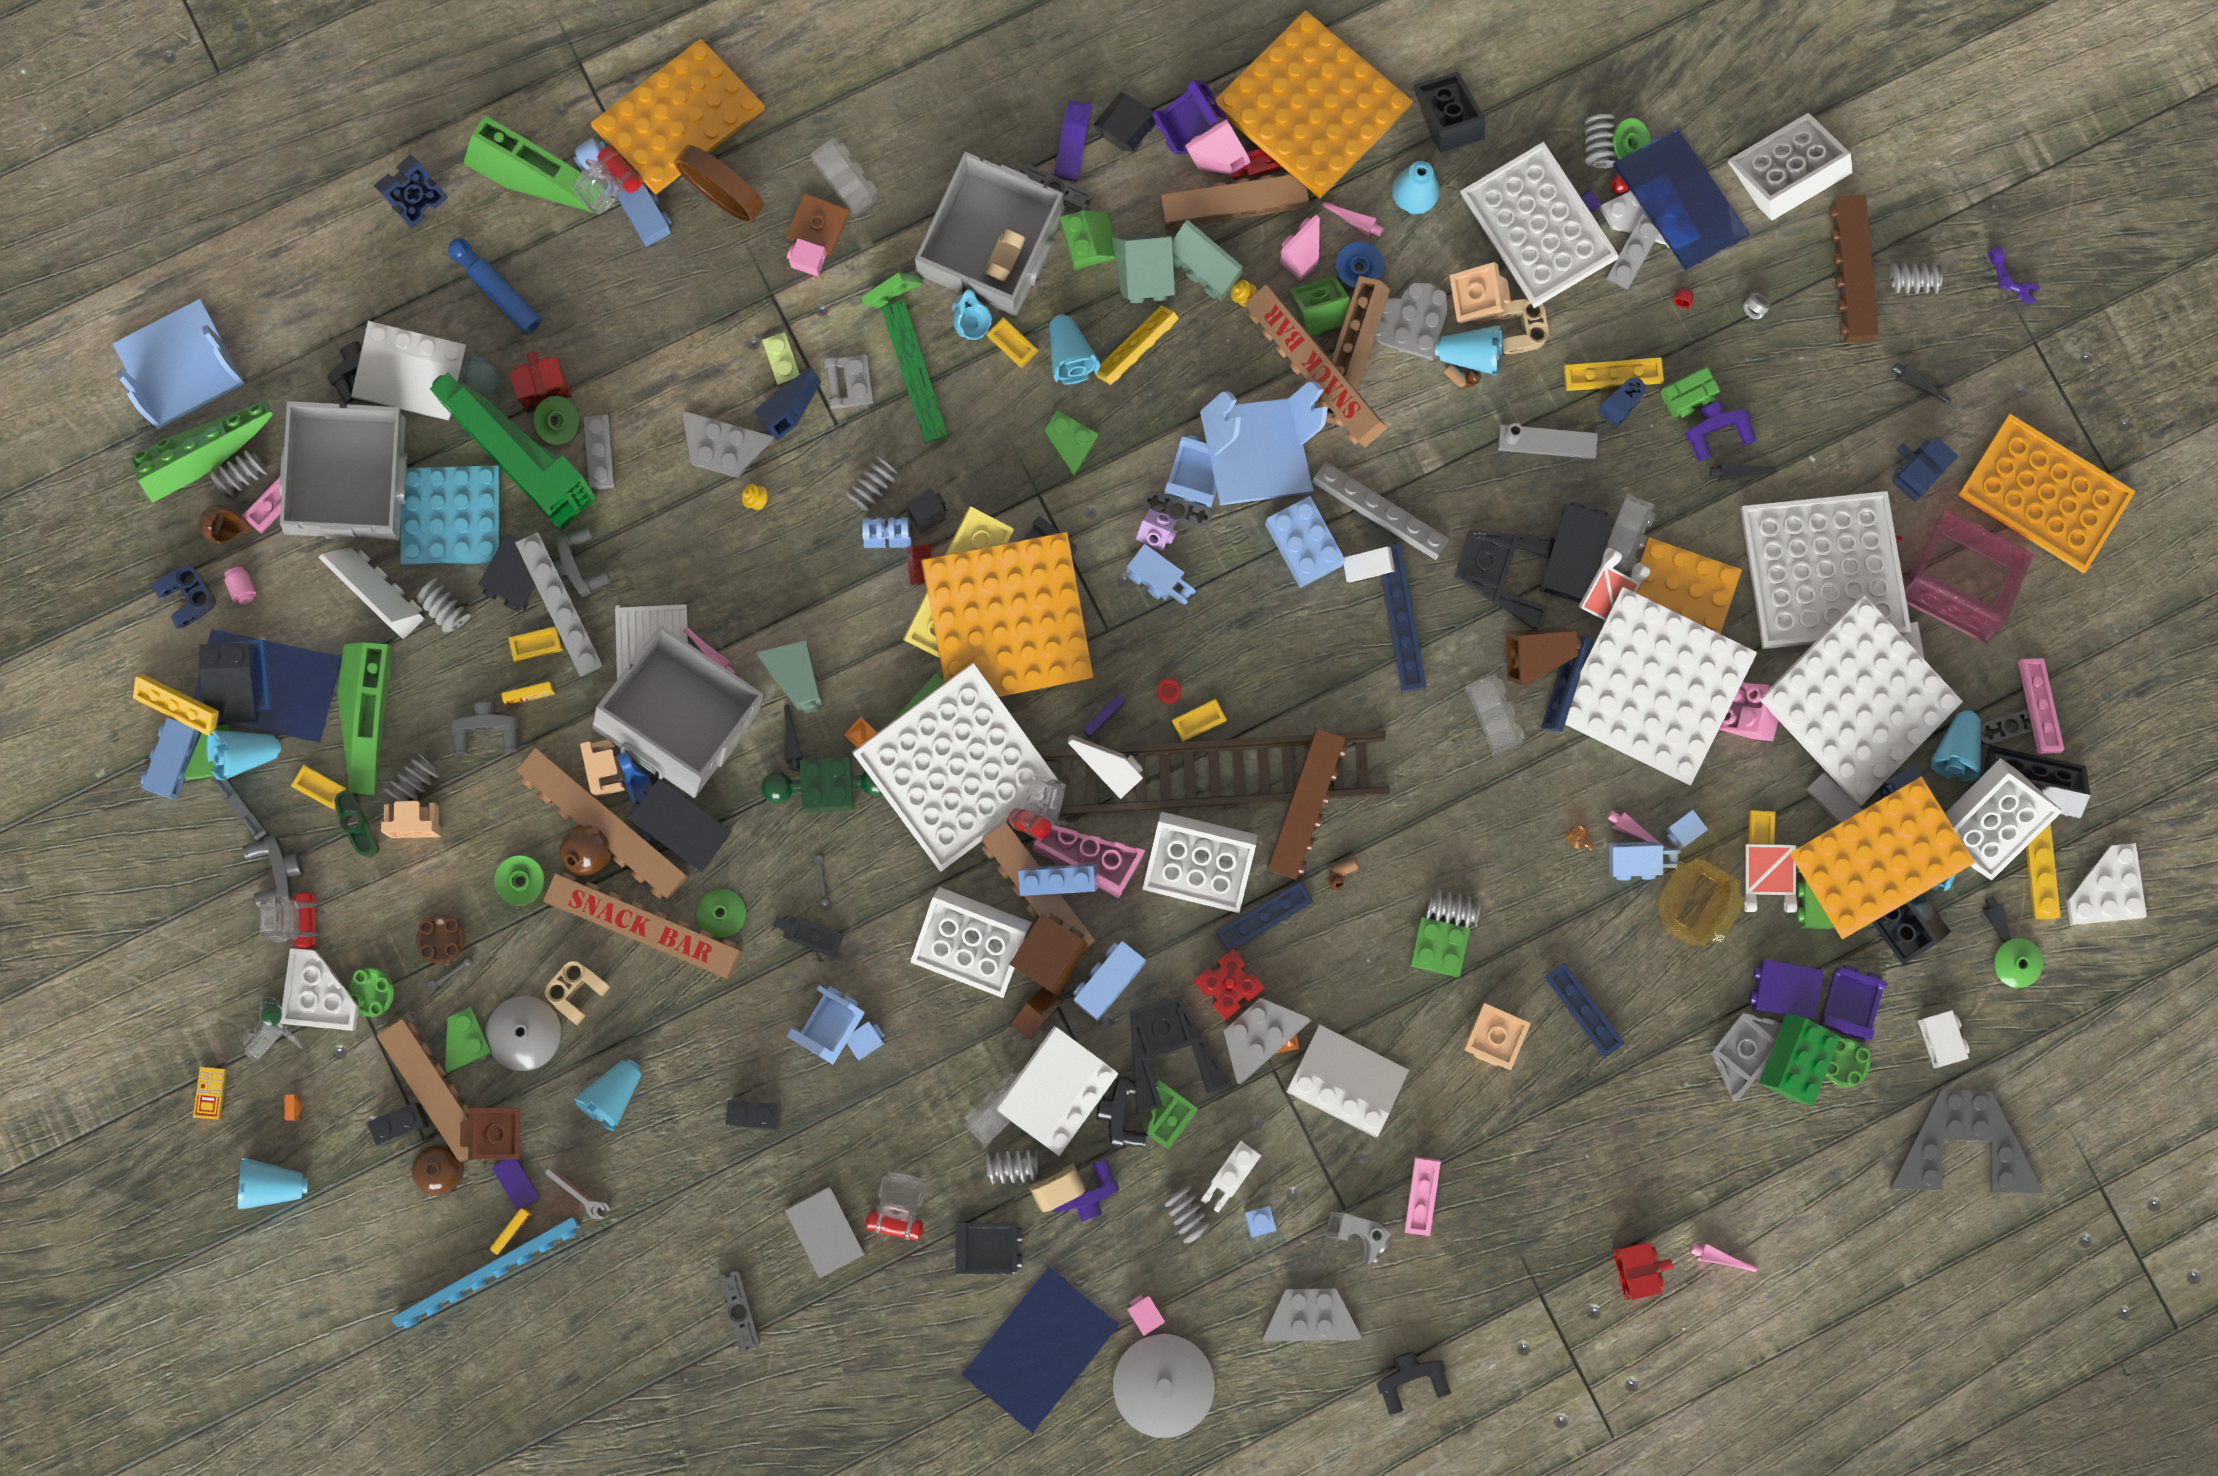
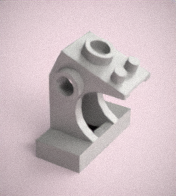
(1372, 1233)

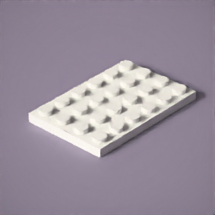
(1539, 224)

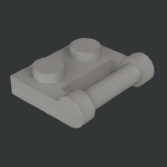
(856, 378)

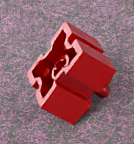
(539, 381)
(1228, 985)
(1640, 1270)

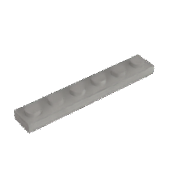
(1380, 510)
(558, 604)

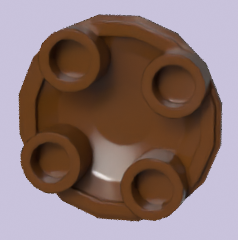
(440, 939)

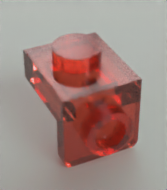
(914, 557)

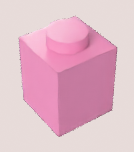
(807, 257)
(1145, 1314)

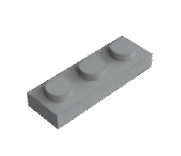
(1633, 253)
(599, 452)

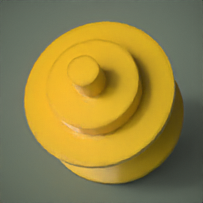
(1242, 292)
(754, 496)

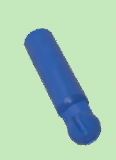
(495, 286)

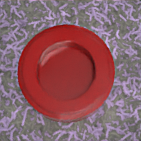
(1168, 691)

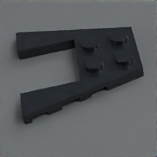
(1486, 564)
(1162, 1030)

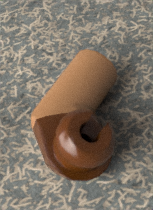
(1463, 379)
(1339, 872)

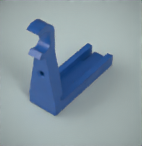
(636, 780)

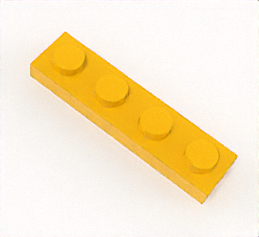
(1136, 344)
(1612, 373)
(175, 704)
(2043, 876)

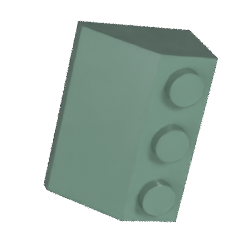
(1205, 261)

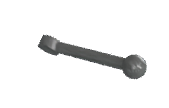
(818, 860)
(433, 985)

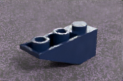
(787, 406)

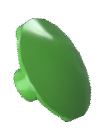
(371, 991)
(1849, 1063)

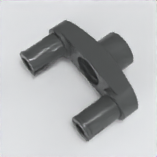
(568, 567)
(484, 719)
(283, 866)

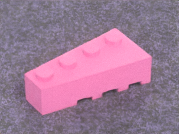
(1114, 860)

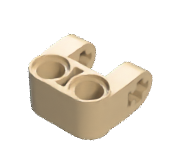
(1004, 255)
(1529, 324)
(571, 987)
(1057, 1189)

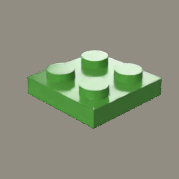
(1440, 947)

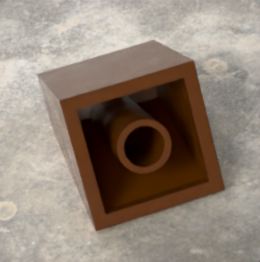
(1538, 652)
(1050, 953)

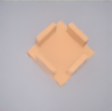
(1479, 294)
(602, 768)
(410, 820)
(1496, 1036)

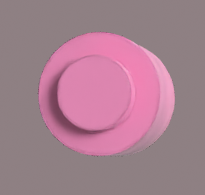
(239, 586)

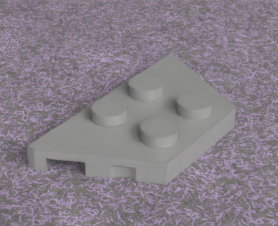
(722, 445)
(1260, 1034)
(1744, 1052)
(1310, 1317)

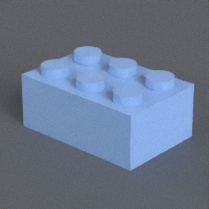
(1305, 542)
(1108, 980)

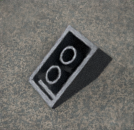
(1450, 112)
(229, 680)

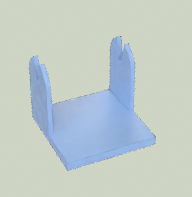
(176, 365)
(1260, 444)

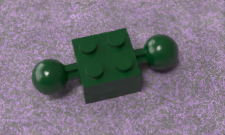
(824, 785)

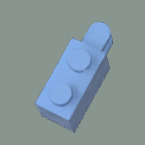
(1158, 575)
(1640, 859)

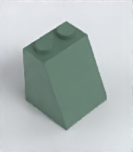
(1144, 266)
(794, 673)

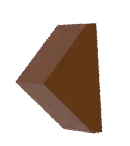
(1036, 1012)

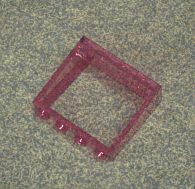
(1953, 605)

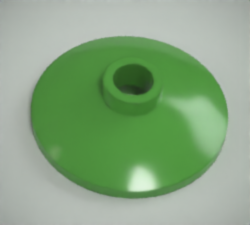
(1630, 136)
(565, 417)
(507, 875)
(733, 918)
(2007, 961)

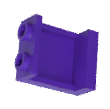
(1188, 116)
(1786, 989)
(1852, 1002)

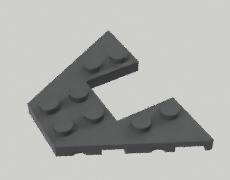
(1966, 1117)

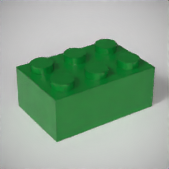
(1799, 1059)

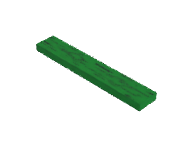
(914, 372)

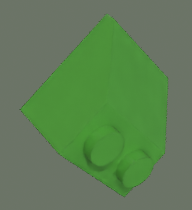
(1088, 238)
(1321, 305)

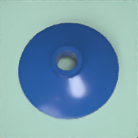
(1359, 254)

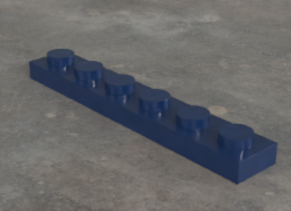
(1402, 624)

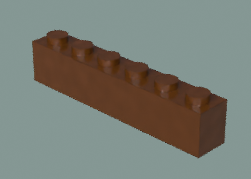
(1854, 269)
(1306, 802)

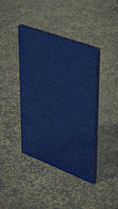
(1681, 199)
(291, 687)
(1040, 1350)

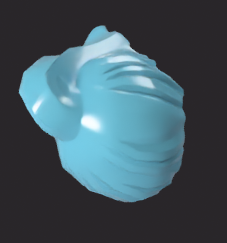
(970, 316)

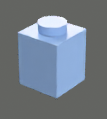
(1685, 830)
(865, 1040)
(1260, 1221)

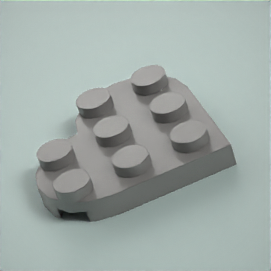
(1414, 320)

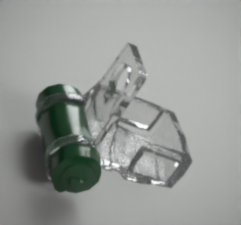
(267, 1030)

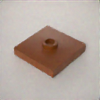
(818, 223)

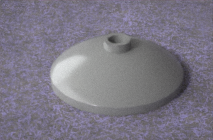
(541, 1034)

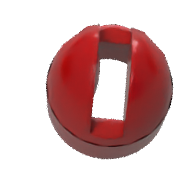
(1618, 184)
(1683, 298)

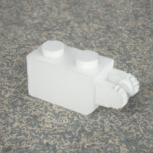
(1232, 1173)

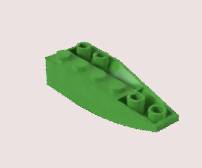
(520, 164)
(197, 451)
(362, 709)

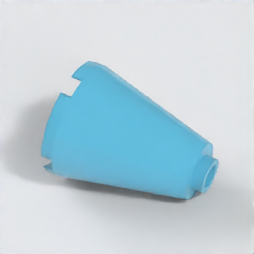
(1416, 188)
(1473, 349)
(1070, 352)
(1960, 749)
(239, 751)
(610, 1094)
(268, 1184)

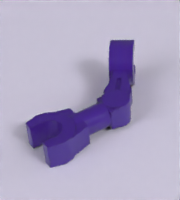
(1996, 257)

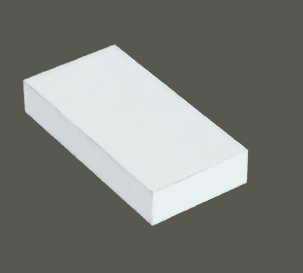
(1368, 564)

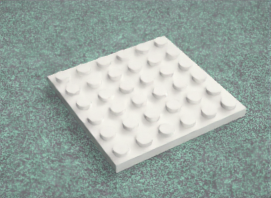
(1817, 560)
(1657, 685)
(1861, 700)
(953, 766)

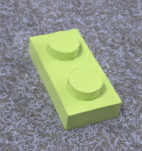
(781, 358)

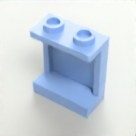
(1192, 473)
(829, 1025)

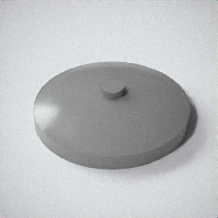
(1163, 1385)

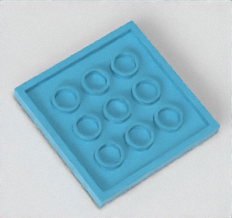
(451, 515)

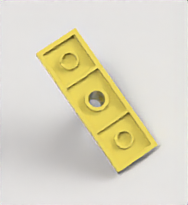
(974, 532)

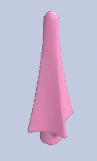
(1362, 222)
(709, 651)
(1627, 825)
(1710, 1254)

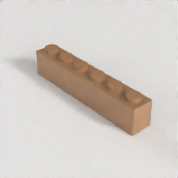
(1233, 200)
(1359, 331)
(1013, 856)
(427, 1082)

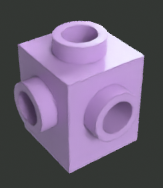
(1157, 530)

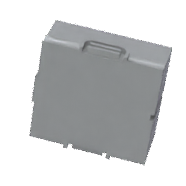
(969, 221)
(343, 471)
(677, 711)

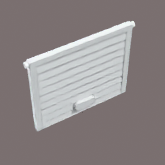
(638, 624)

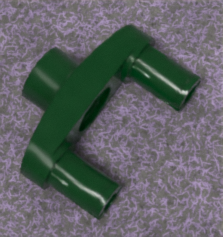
(360, 836)

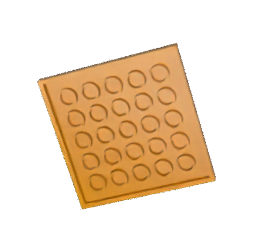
(1312, 104)
(1010, 614)

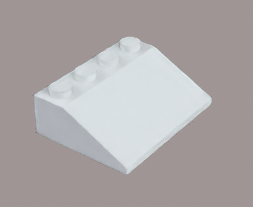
(1791, 166)
(401, 366)
(372, 588)
(1113, 767)
(2000, 817)
(1200, 862)
(970, 941)
(1347, 1081)
(1056, 1091)

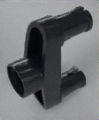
(339, 375)
(1113, 1111)
(1408, 1370)

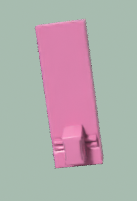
(1422, 1196)

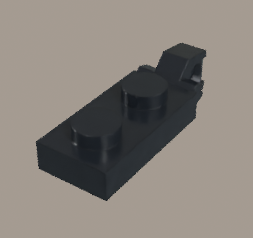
(810, 935)

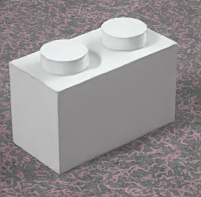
(1944, 1039)

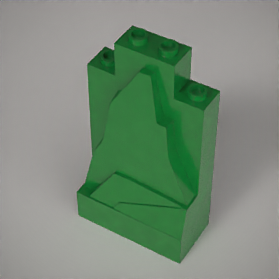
(539, 473)

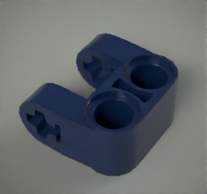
(1620, 404)
(176, 581)

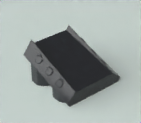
(1125, 123)

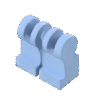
(897, 531)

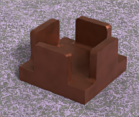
(491, 1134)

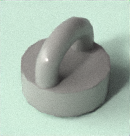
(1756, 303)

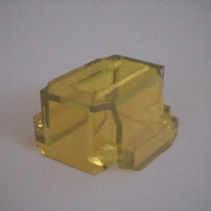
(1716, 916)

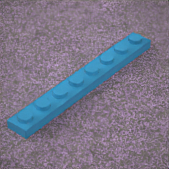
(477, 1279)

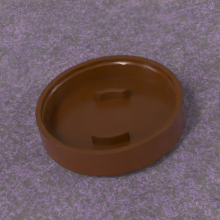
(719, 183)

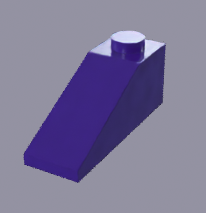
(1073, 140)

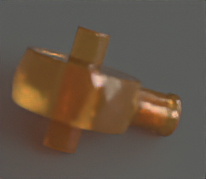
(1578, 838)

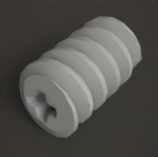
(1598, 141)
(1916, 277)
(239, 473)
(871, 484)
(440, 607)
(413, 780)
(1454, 908)
(1012, 1167)
(1187, 1215)

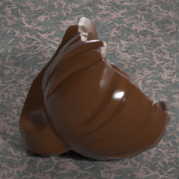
(222, 524)

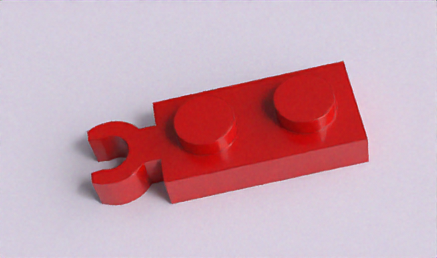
(1260, 164)

